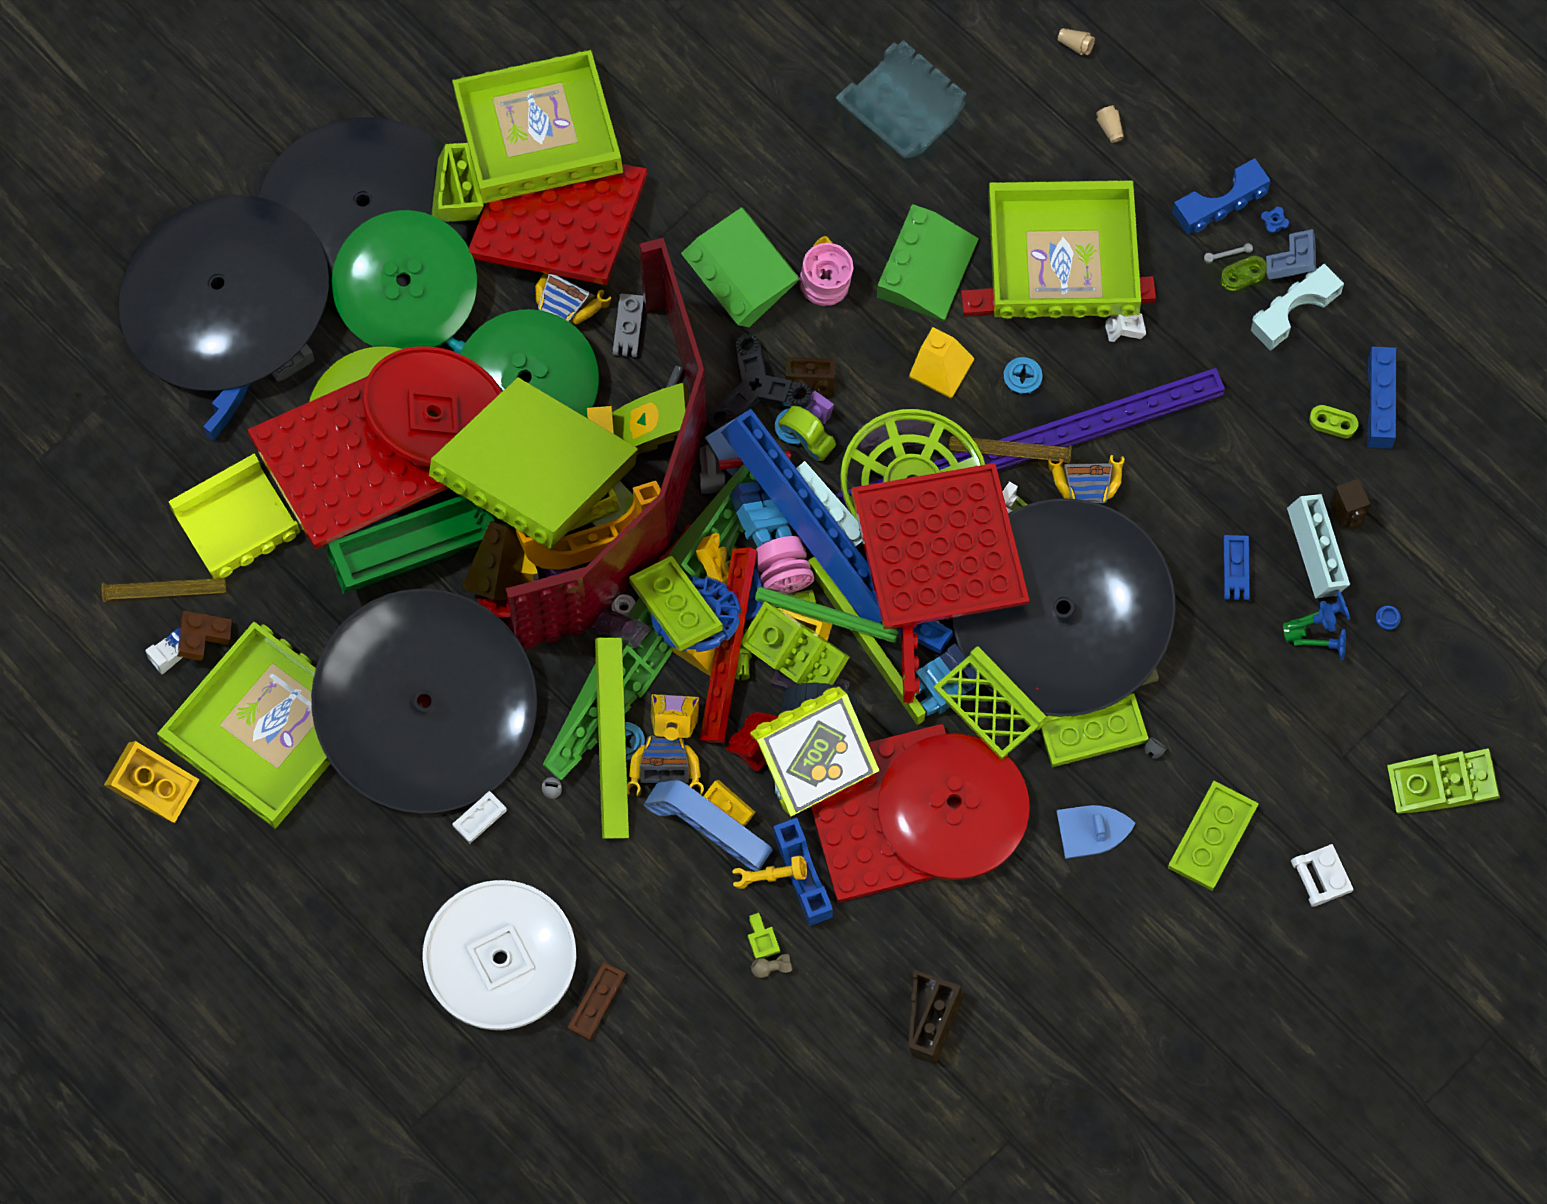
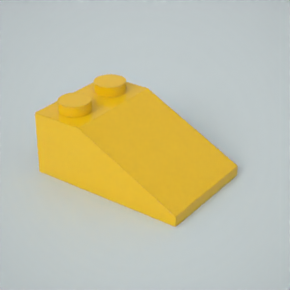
(151, 781)

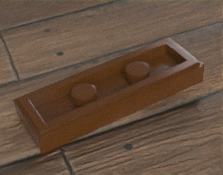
(596, 1001)

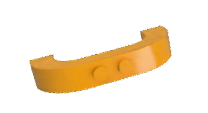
(588, 543)

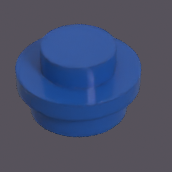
(1388, 617)

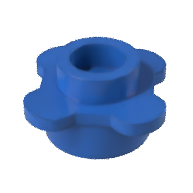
(1274, 226)

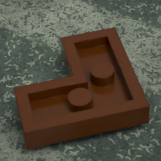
(197, 629)

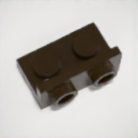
(813, 372)

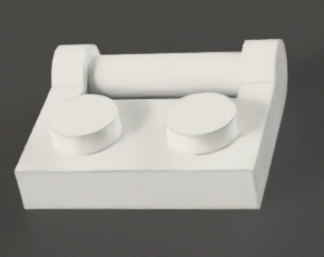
(1329, 871)

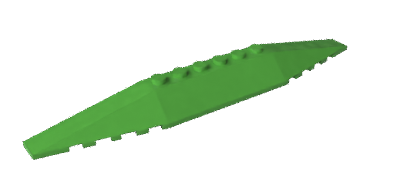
(648, 658)

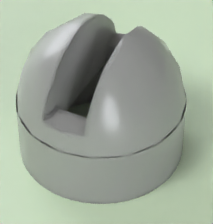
(551, 792)

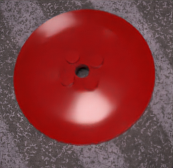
(420, 381)
(946, 839)

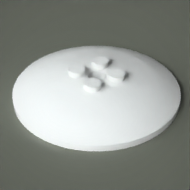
(494, 920)

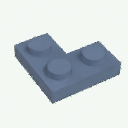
(1298, 260)

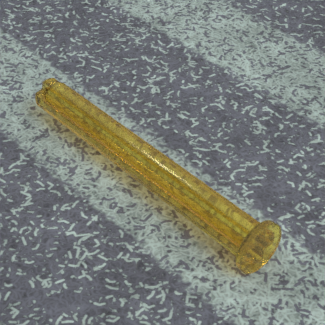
(1016, 449)
(167, 588)

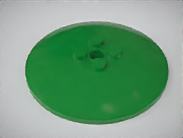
(413, 315)
(543, 346)

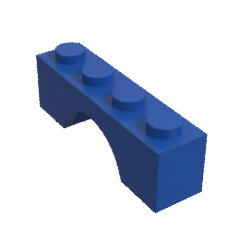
(1197, 211)
(1382, 412)
(809, 890)

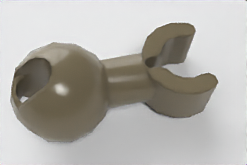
(762, 967)

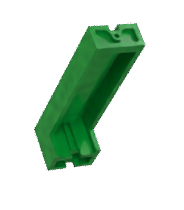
(408, 542)

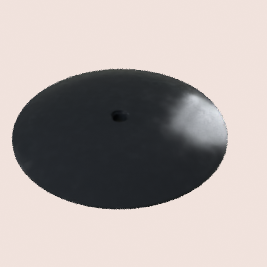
(355, 164)
(250, 326)
(1117, 617)
(435, 649)

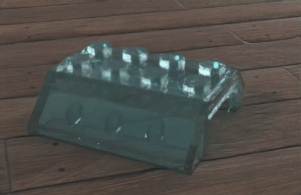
(904, 101)

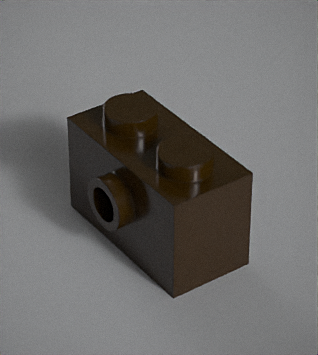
(1350, 504)

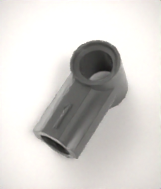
(711, 478)

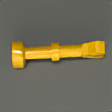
(797, 869)

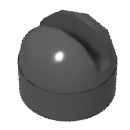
(1155, 747)

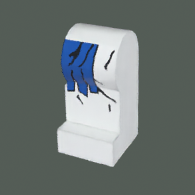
(164, 654)

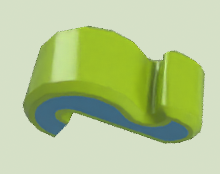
(808, 431)

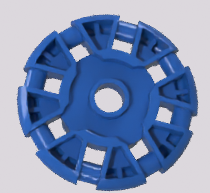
(726, 604)

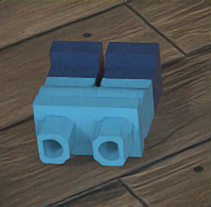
(758, 513)
(937, 670)

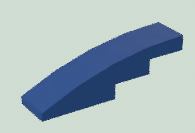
(224, 408)

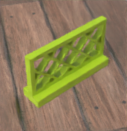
(1009, 693)

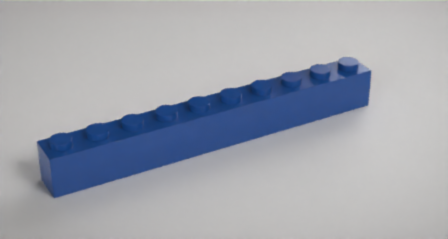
(804, 512)

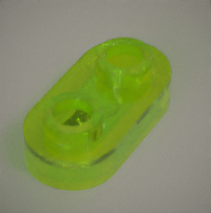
(1243, 274)

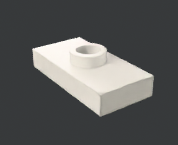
(479, 817)

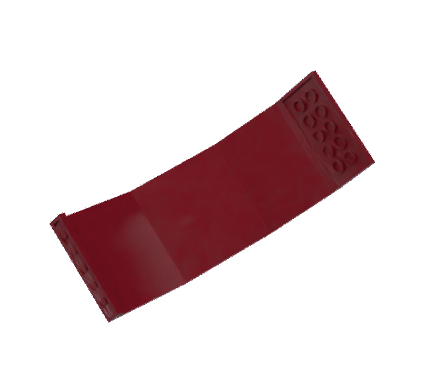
(575, 599)

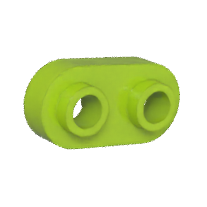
(1334, 419)

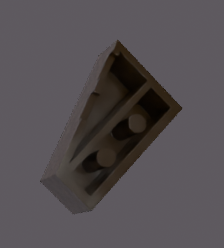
(496, 562)
(932, 1015)

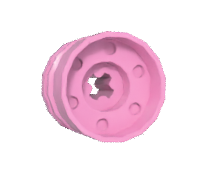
(830, 263)
(784, 565)

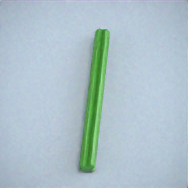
(826, 614)

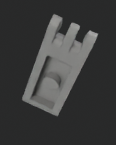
(628, 324)

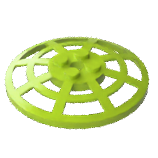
(906, 464)

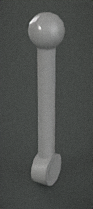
(1208, 258)

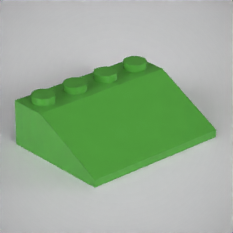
(927, 264)
(740, 267)

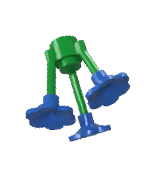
(1296, 628)

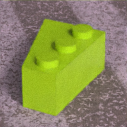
(456, 185)

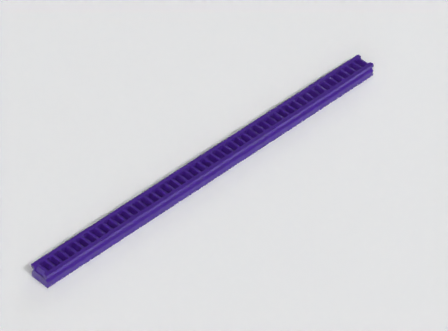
(1101, 419)

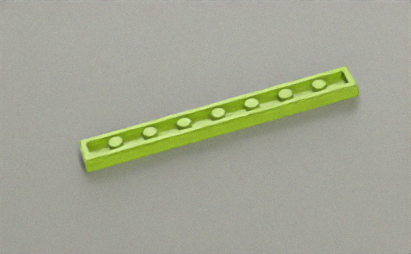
(867, 642)
(611, 738)

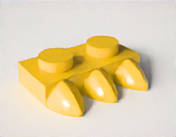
(713, 557)
(729, 803)

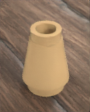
(1077, 40)
(1110, 123)

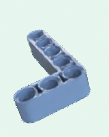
(681, 800)

